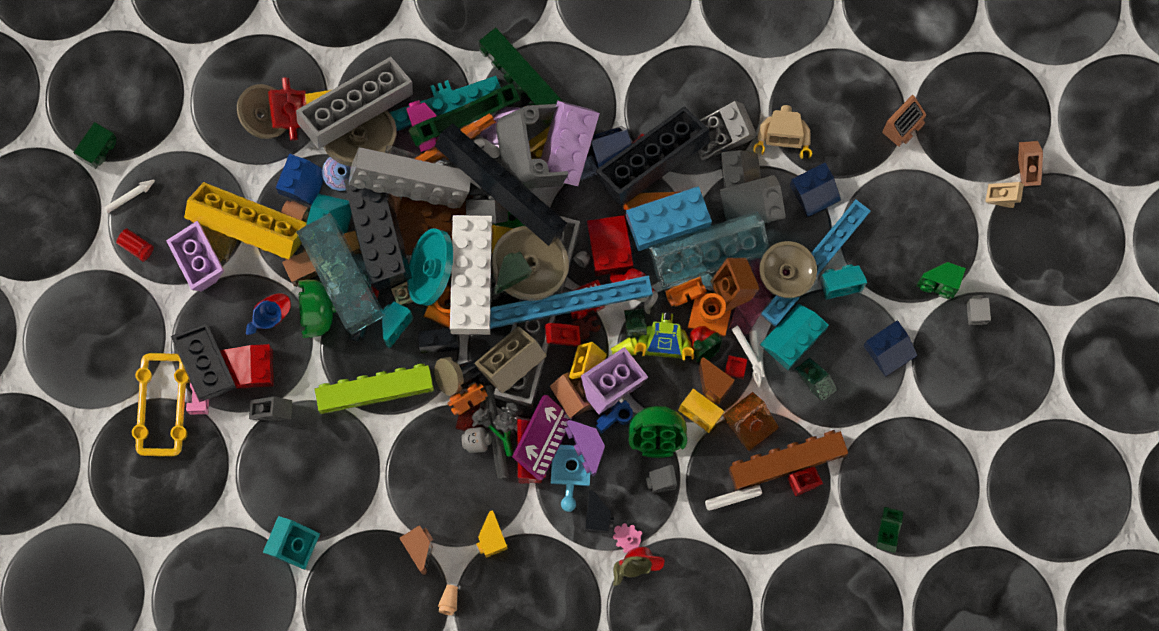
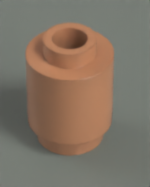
(296, 210)

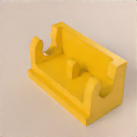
(701, 410)

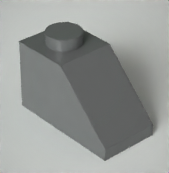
(270, 409)
(662, 479)

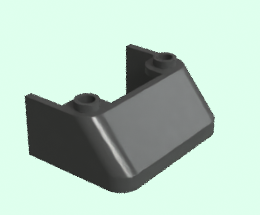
(516, 150)

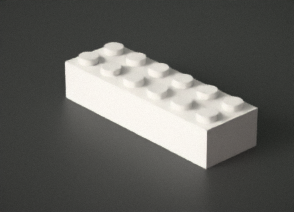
(471, 275)

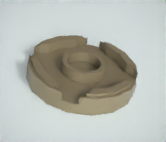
(448, 376)

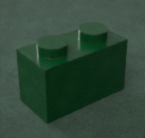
(95, 145)

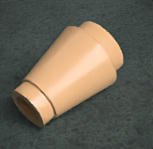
(448, 601)

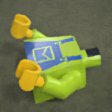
(665, 340)

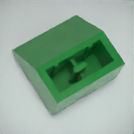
(942, 280)

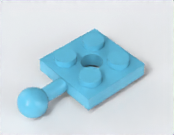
(563, 476)

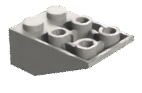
(727, 129)

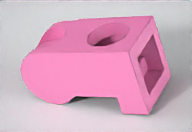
(197, 407)

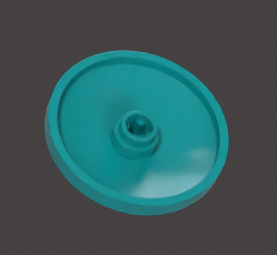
(430, 267)

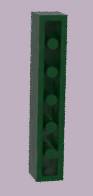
(517, 70)

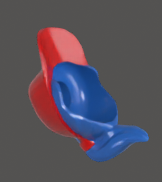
(269, 312)

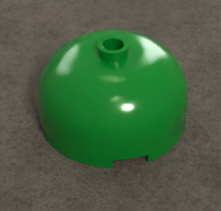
(314, 308)
(658, 422)

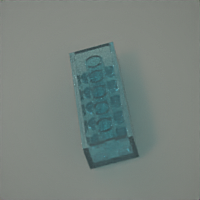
(708, 248)
(340, 273)

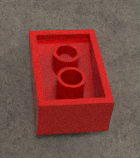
(610, 245)
(250, 365)

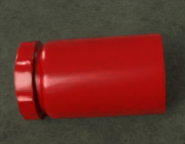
(135, 244)

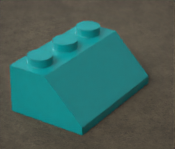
(794, 336)

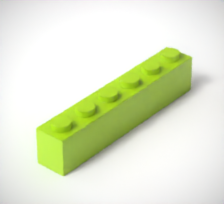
(374, 389)

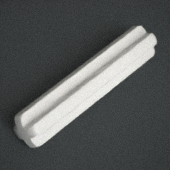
(733, 497)

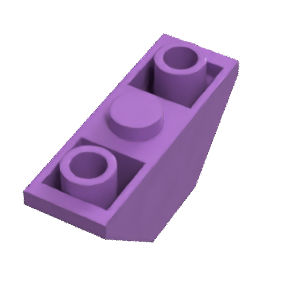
(587, 444)

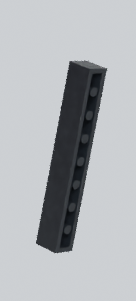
(500, 184)

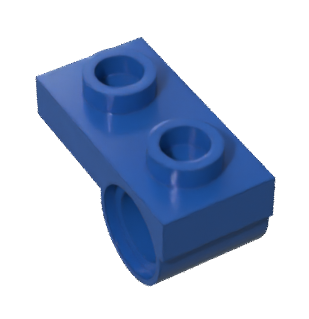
(606, 421)

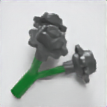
(503, 421)

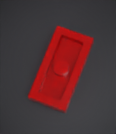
(562, 334)

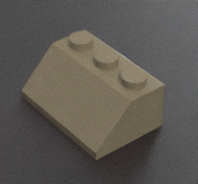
(510, 359)

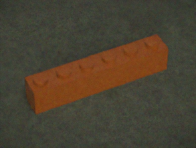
(788, 461)

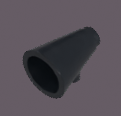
(471, 373)

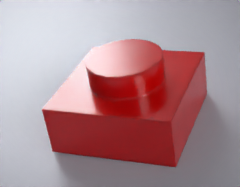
(736, 367)

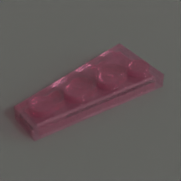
(749, 312)

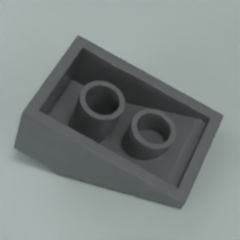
(758, 195)

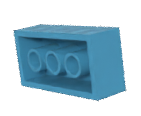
(668, 218)

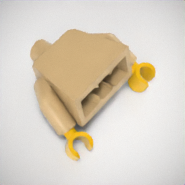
(784, 130)

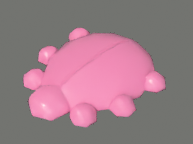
(627, 537)

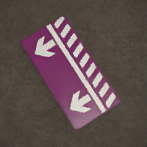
(542, 437)

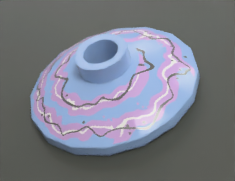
(332, 177)

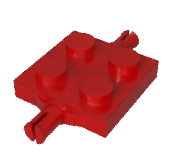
(284, 106)

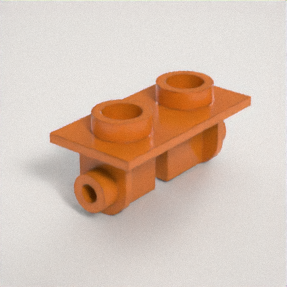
(677, 294)
(472, 394)

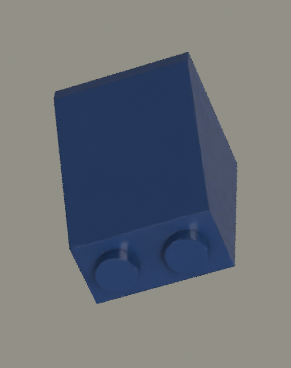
(609, 144)

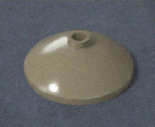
(253, 102)
(794, 259)

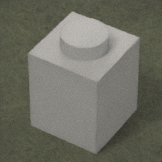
(978, 310)

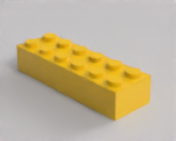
(244, 220)

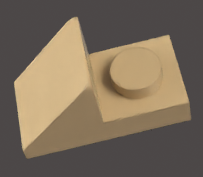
(1004, 194)

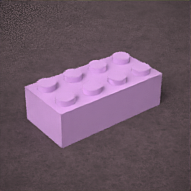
(569, 140)

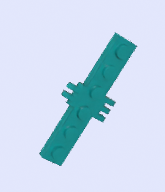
(448, 100)

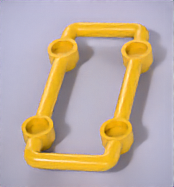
(178, 432)

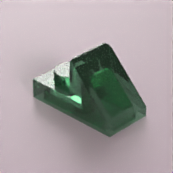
(635, 323)

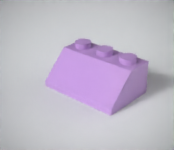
(196, 257)
(612, 380)

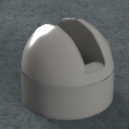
(582, 259)

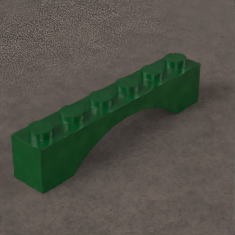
(464, 115)

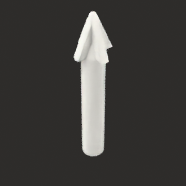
(144, 186)
(754, 345)
(757, 366)

